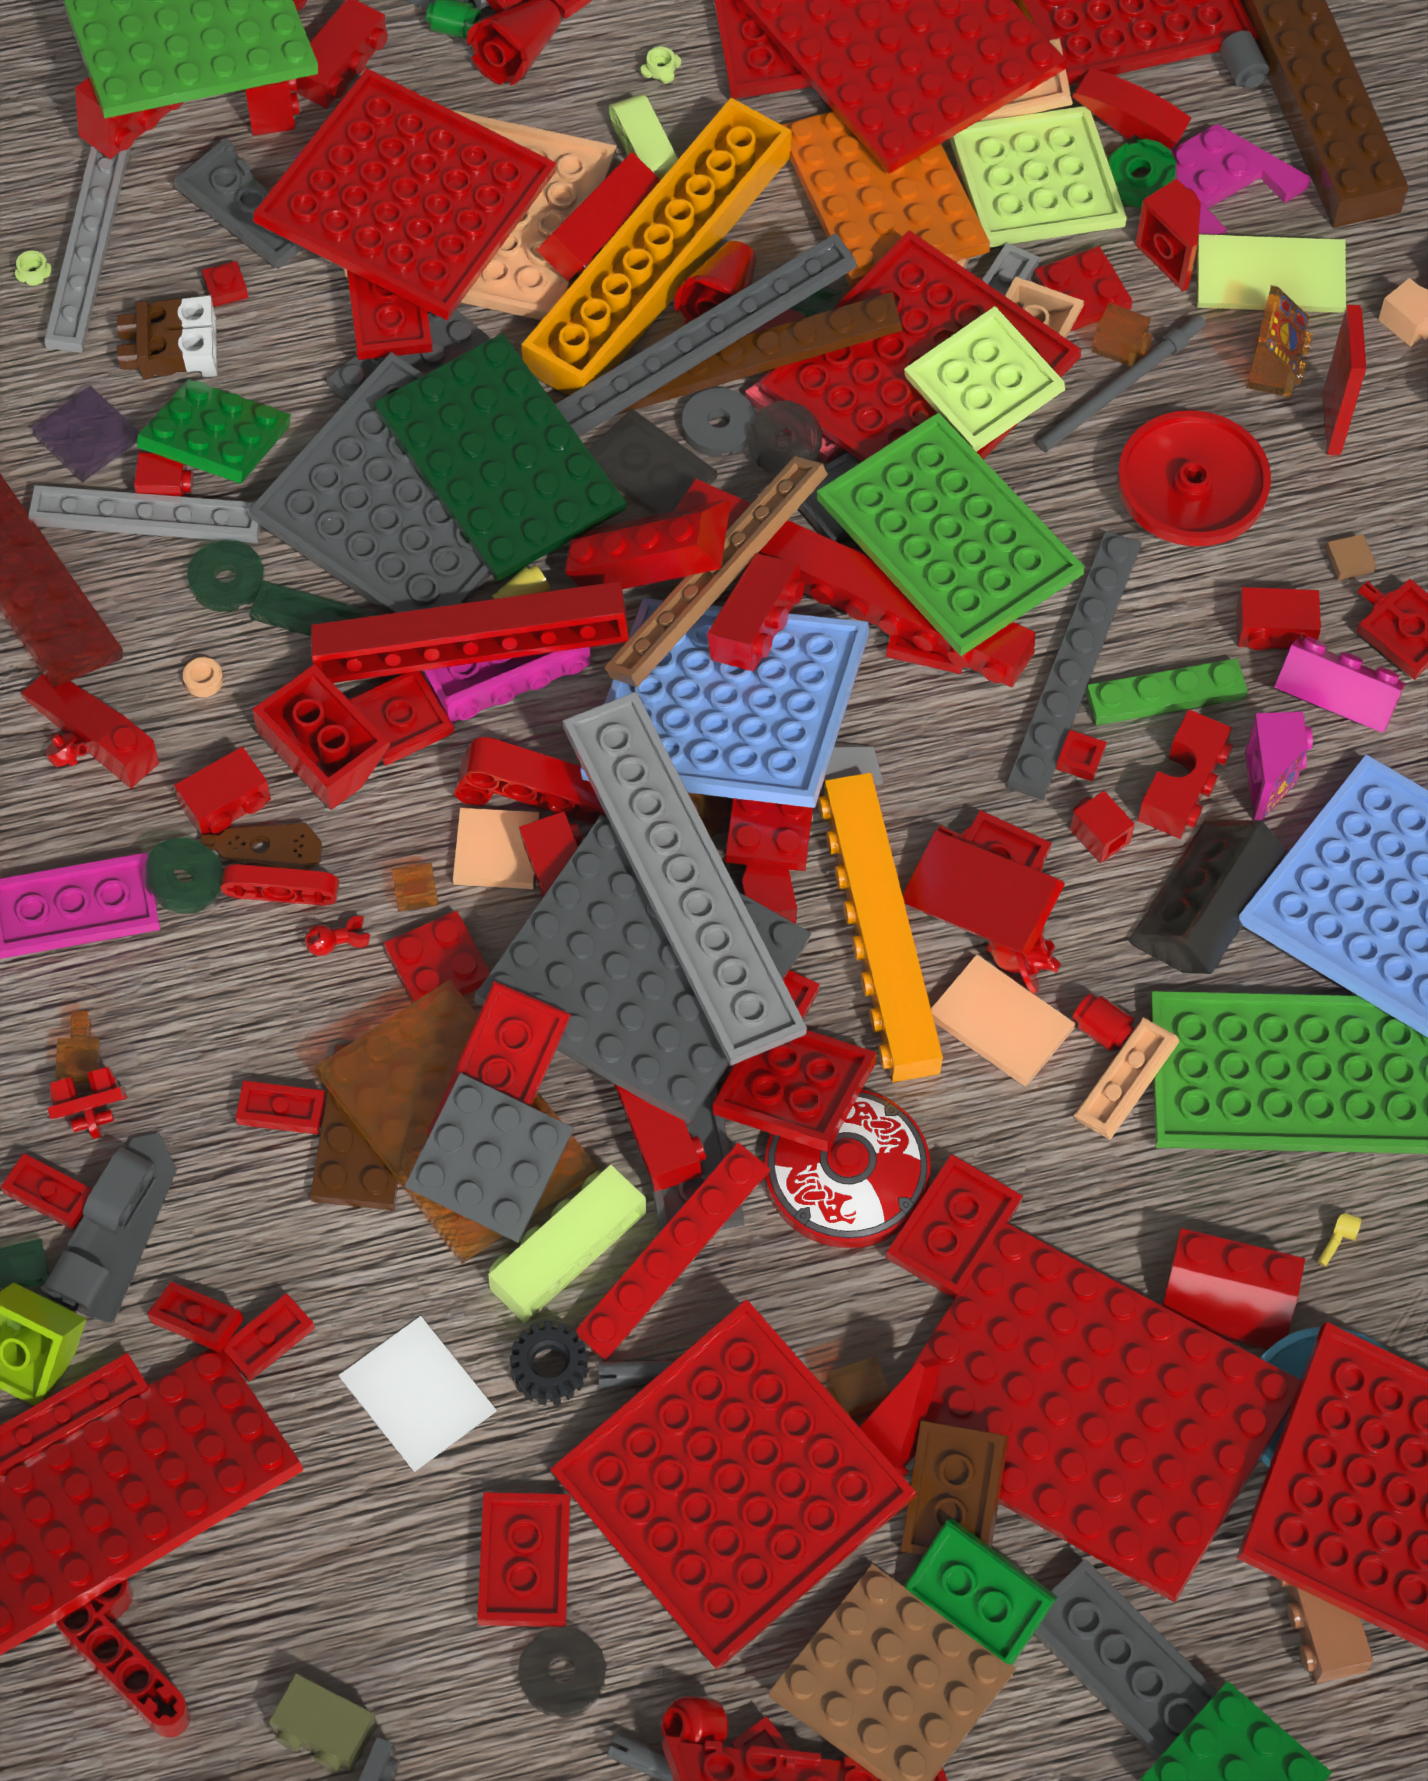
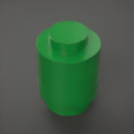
(452, 17)

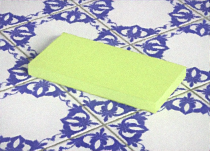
(1241, 269)

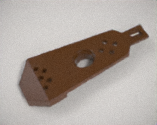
(280, 844)

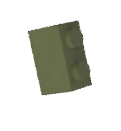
(322, 1724)

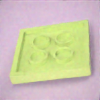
(984, 379)

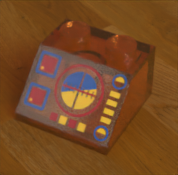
(1280, 346)

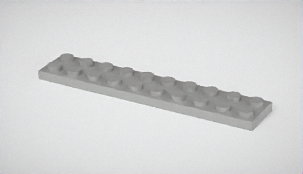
(684, 879)

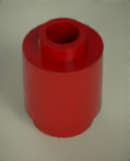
(1103, 1021)

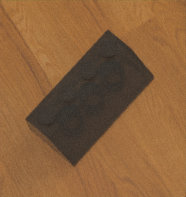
(1206, 892)

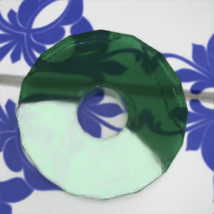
(220, 557)
(186, 856)

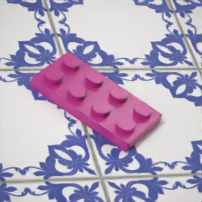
(75, 906)

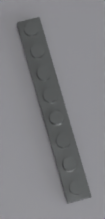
(1074, 665)

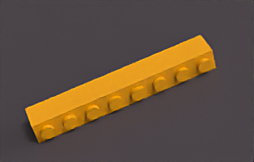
(881, 928)

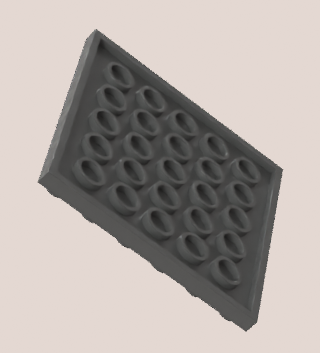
(368, 512)
(610, 966)

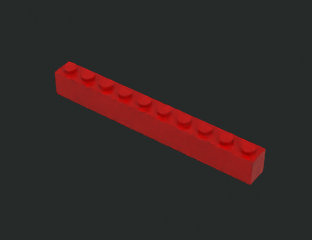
(861, 589)
(660, 1136)

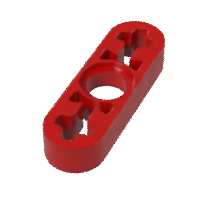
(280, 884)

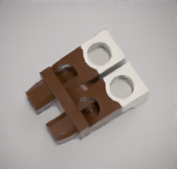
(169, 337)

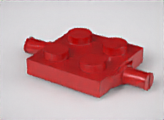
(1398, 625)
(1004, 840)

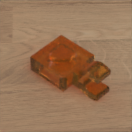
(78, 1053)

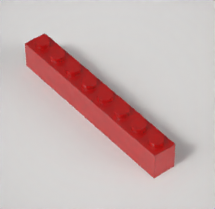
(470, 632)

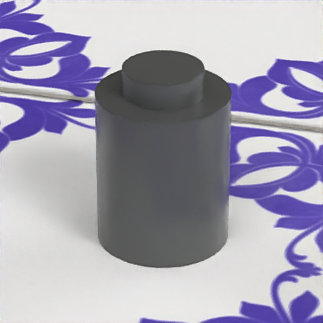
(1244, 59)

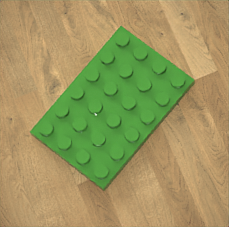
(186, 49)
(950, 533)

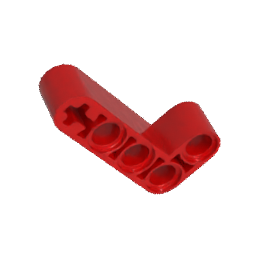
(527, 777)
(126, 1663)

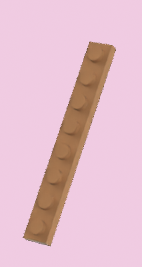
(699, 591)

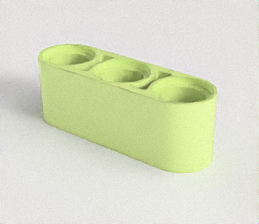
(642, 134)

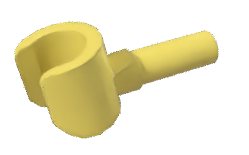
(1347, 1227)

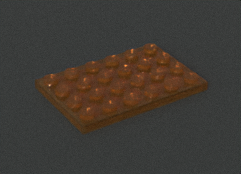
(392, 1091)

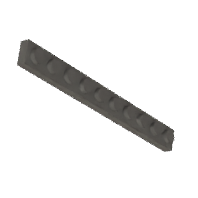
(707, 335)

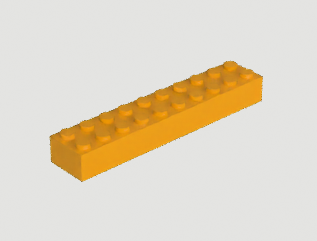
(657, 249)

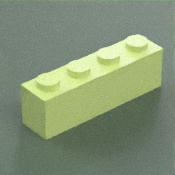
(566, 1243)

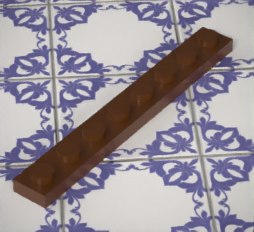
(784, 346)

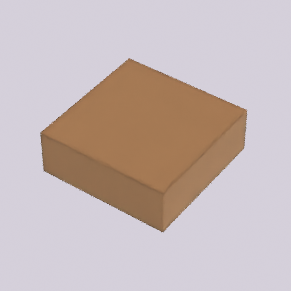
(1350, 557)

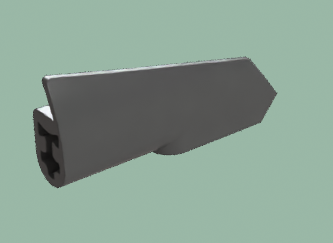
(115, 1229)

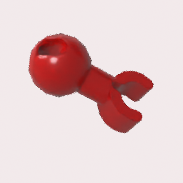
(324, 939)

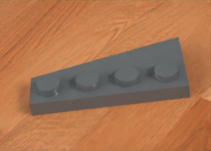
(230, 195)

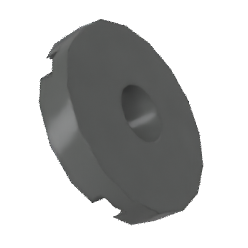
(717, 404)

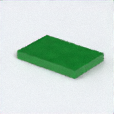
(980, 1592)

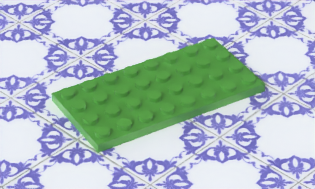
(1289, 1075)

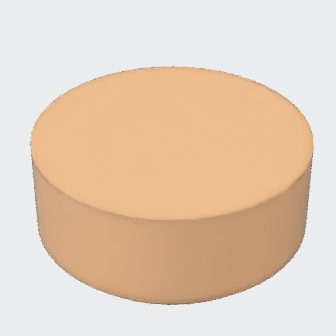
(202, 677)

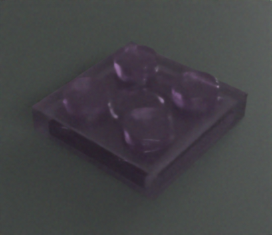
(86, 433)

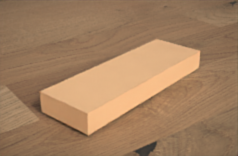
(1126, 1078)

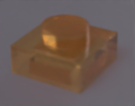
(415, 887)

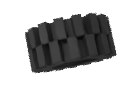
(548, 1387)

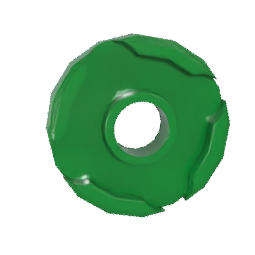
(1144, 154)

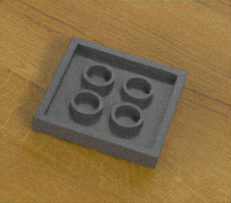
(489, 1157)

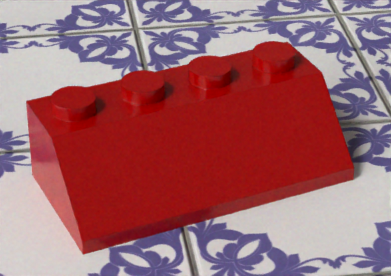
(651, 547)

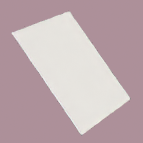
(417, 1393)

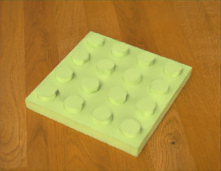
(1038, 176)

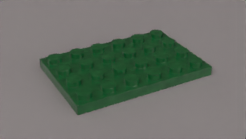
(500, 457)

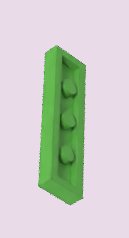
(1166, 691)

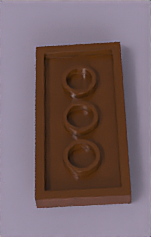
(348, 1166)

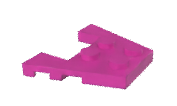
(1223, 163)

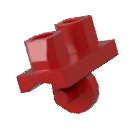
(66, 1101)

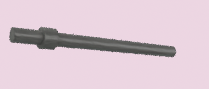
(1171, 343)

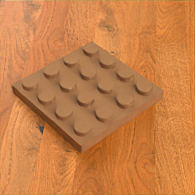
(891, 1681)

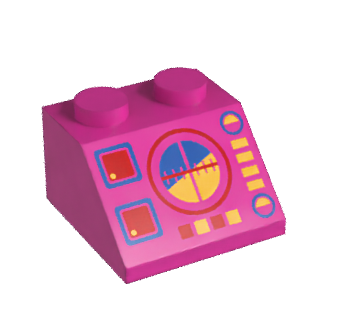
(1275, 757)

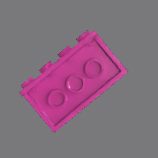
(476, 686)

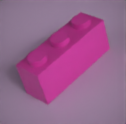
(1340, 683)

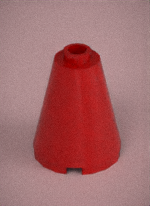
(513, 40)
(716, 280)

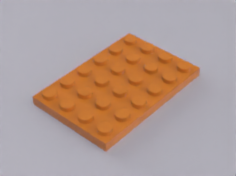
(878, 208)

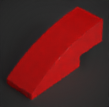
(1131, 108)

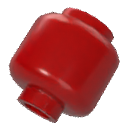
(695, 1720)

